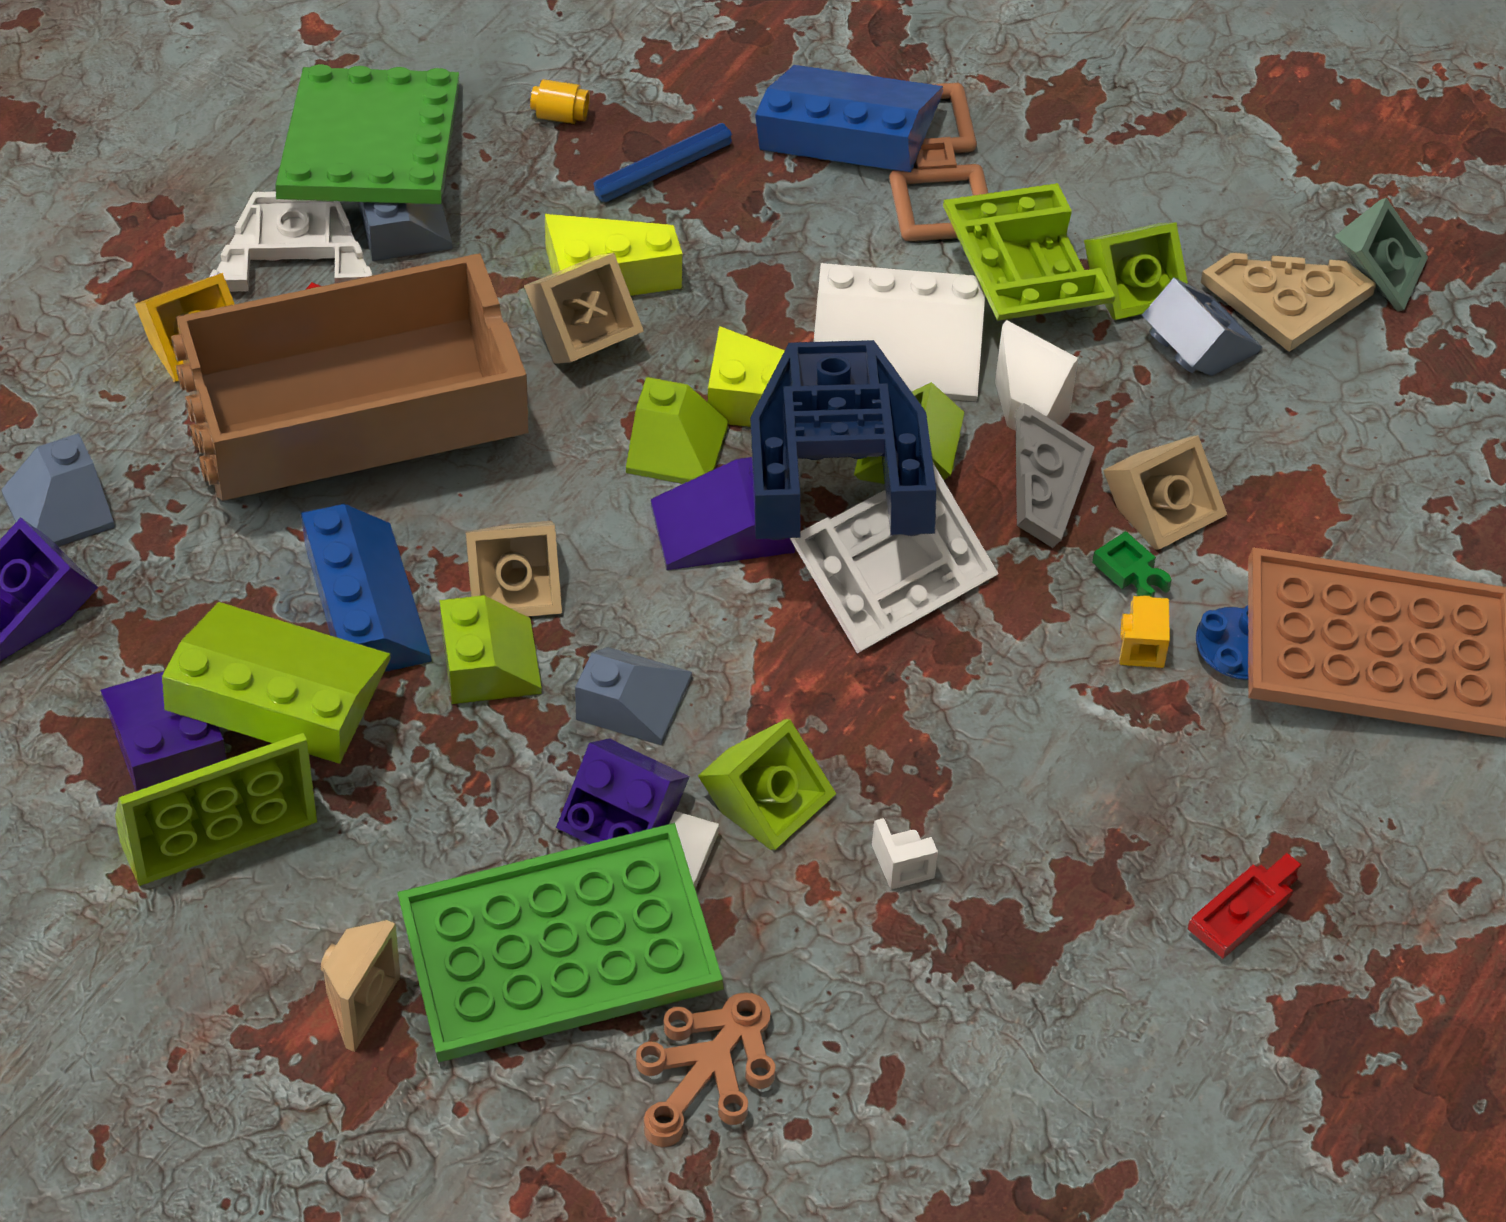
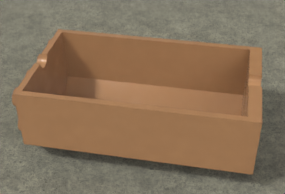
(349, 376)

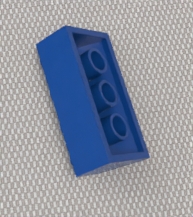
(364, 583)

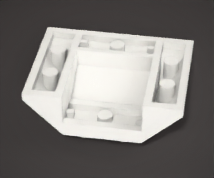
(889, 580)

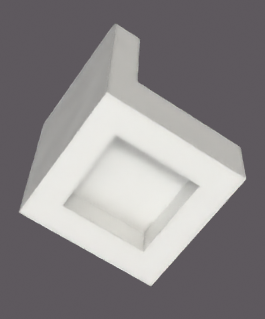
(904, 855)

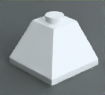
(1033, 374)

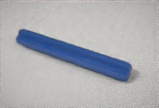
(662, 162)

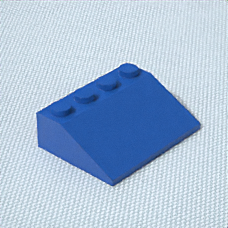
(846, 117)

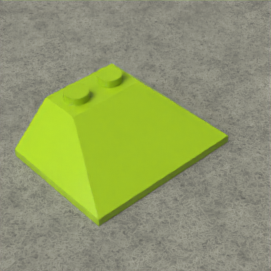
(1024, 252)

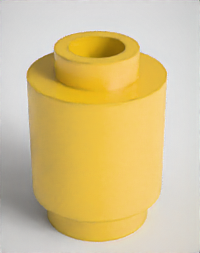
(560, 101)

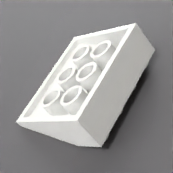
(918, 318)

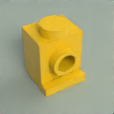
(1145, 632)

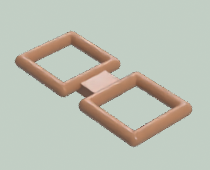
(938, 164)

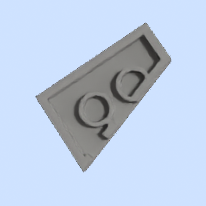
(1048, 474)

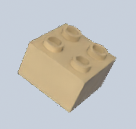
(584, 308)

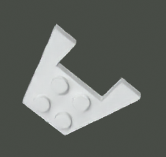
(290, 230)

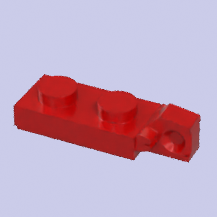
(1244, 905)

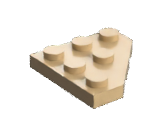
(1286, 295)

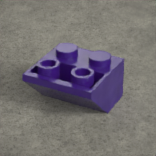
(619, 793)

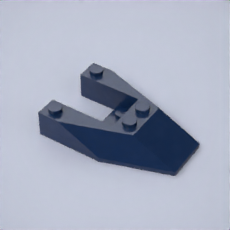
(839, 404)

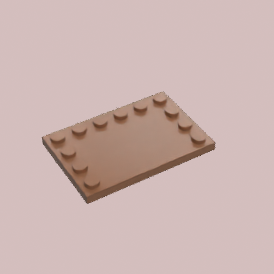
(1377, 642)

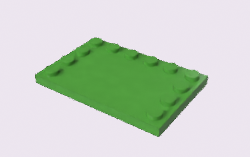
(369, 135)
(558, 942)

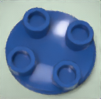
(1224, 640)

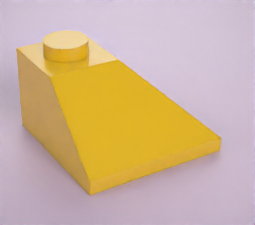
(160, 313)

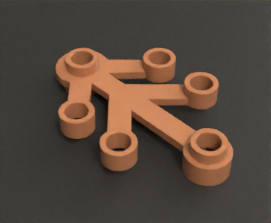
(708, 1060)

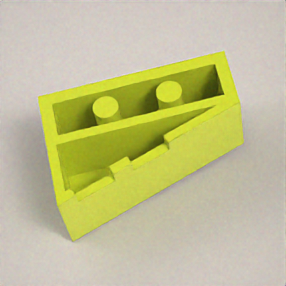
(645, 251)
(740, 375)

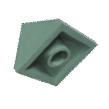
(1384, 252)

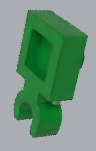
(1130, 562)

